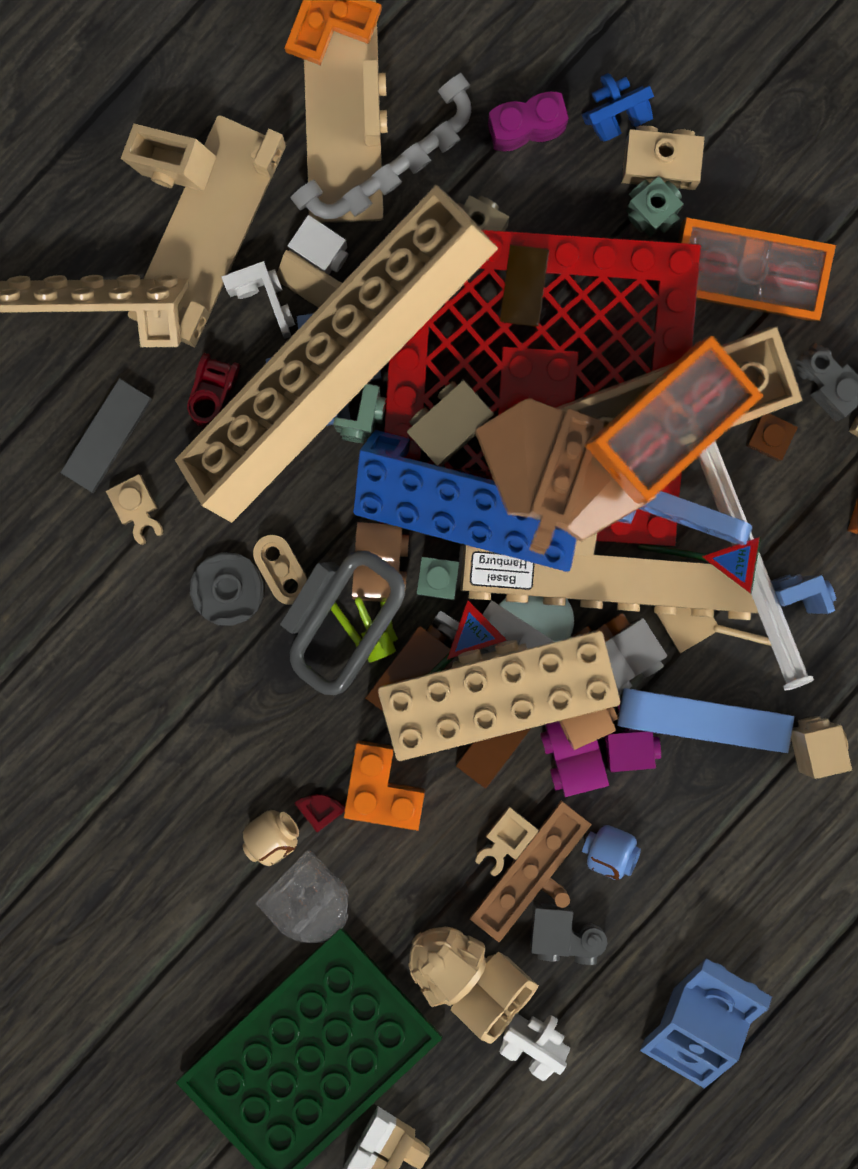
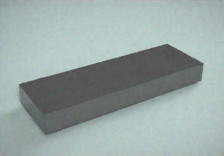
(106, 436)

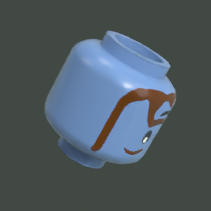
(611, 852)

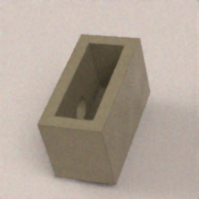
(450, 422)

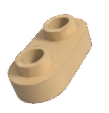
(281, 570)

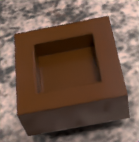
(772, 436)

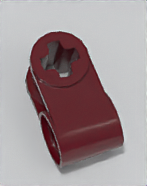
(212, 386)

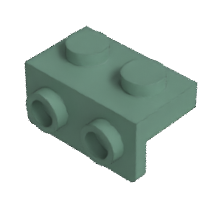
(371, 411)

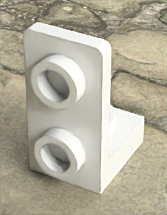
(246, 283)

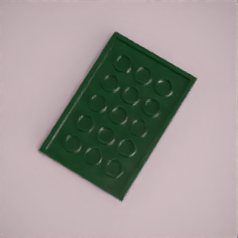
(309, 1057)

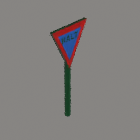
(735, 561)
(472, 634)

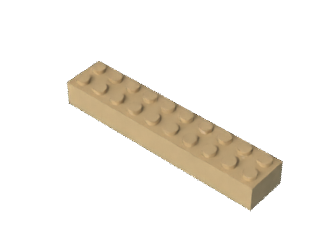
(334, 354)

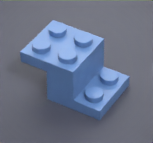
(706, 1023)

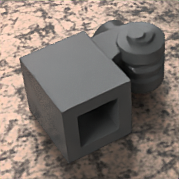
(836, 384)
(554, 937)

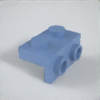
(812, 590)

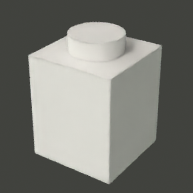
(319, 246)

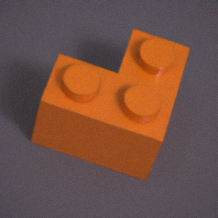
(376, 800)

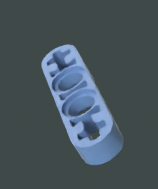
(696, 517)

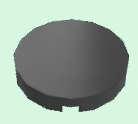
(227, 589)

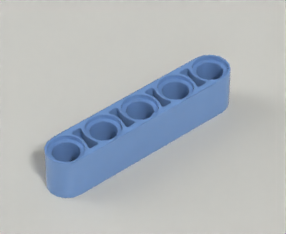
(705, 720)

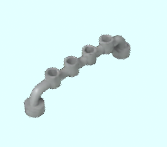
(387, 176)

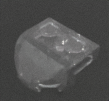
(307, 901)

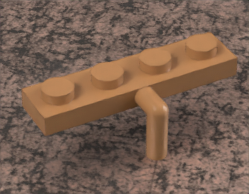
(532, 873)

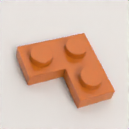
(321, 18)

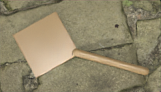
(690, 630)

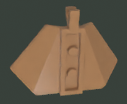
(550, 473)

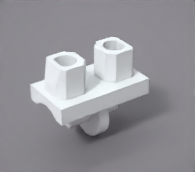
(539, 1042)

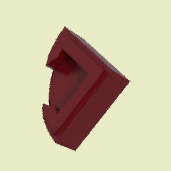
(320, 809)

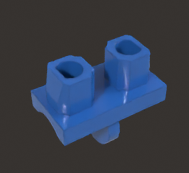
(634, 102)

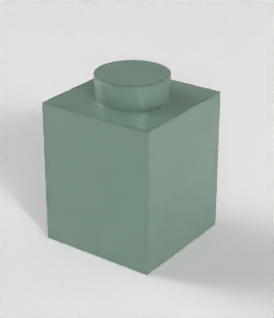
(437, 578)

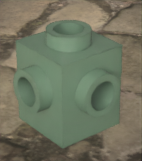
(652, 219)

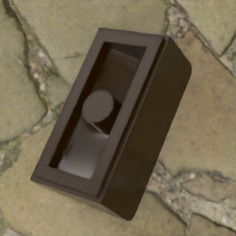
(524, 285)

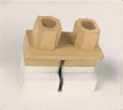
(387, 1144)

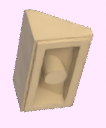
(306, 279)

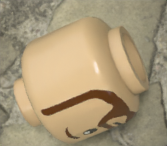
(270, 837)

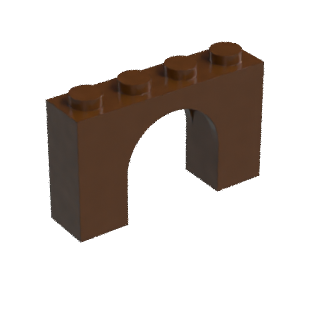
(417, 658)

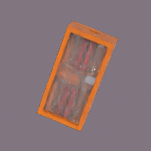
(760, 269)
(674, 420)

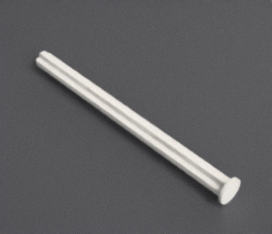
(763, 591)

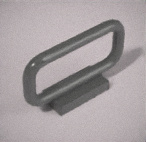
(315, 603)

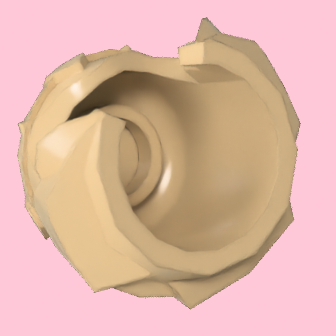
(446, 964)

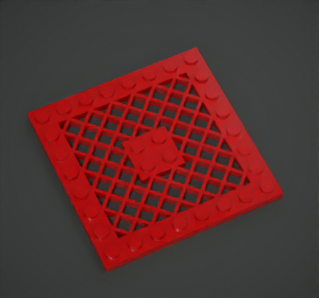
(552, 374)

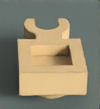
(133, 503)
(510, 837)

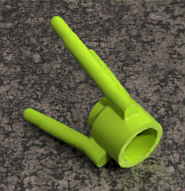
(385, 644)

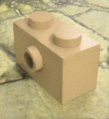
(666, 155)
(168, 157)
(820, 747)

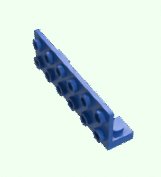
(446, 504)

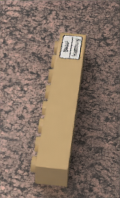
(607, 579)

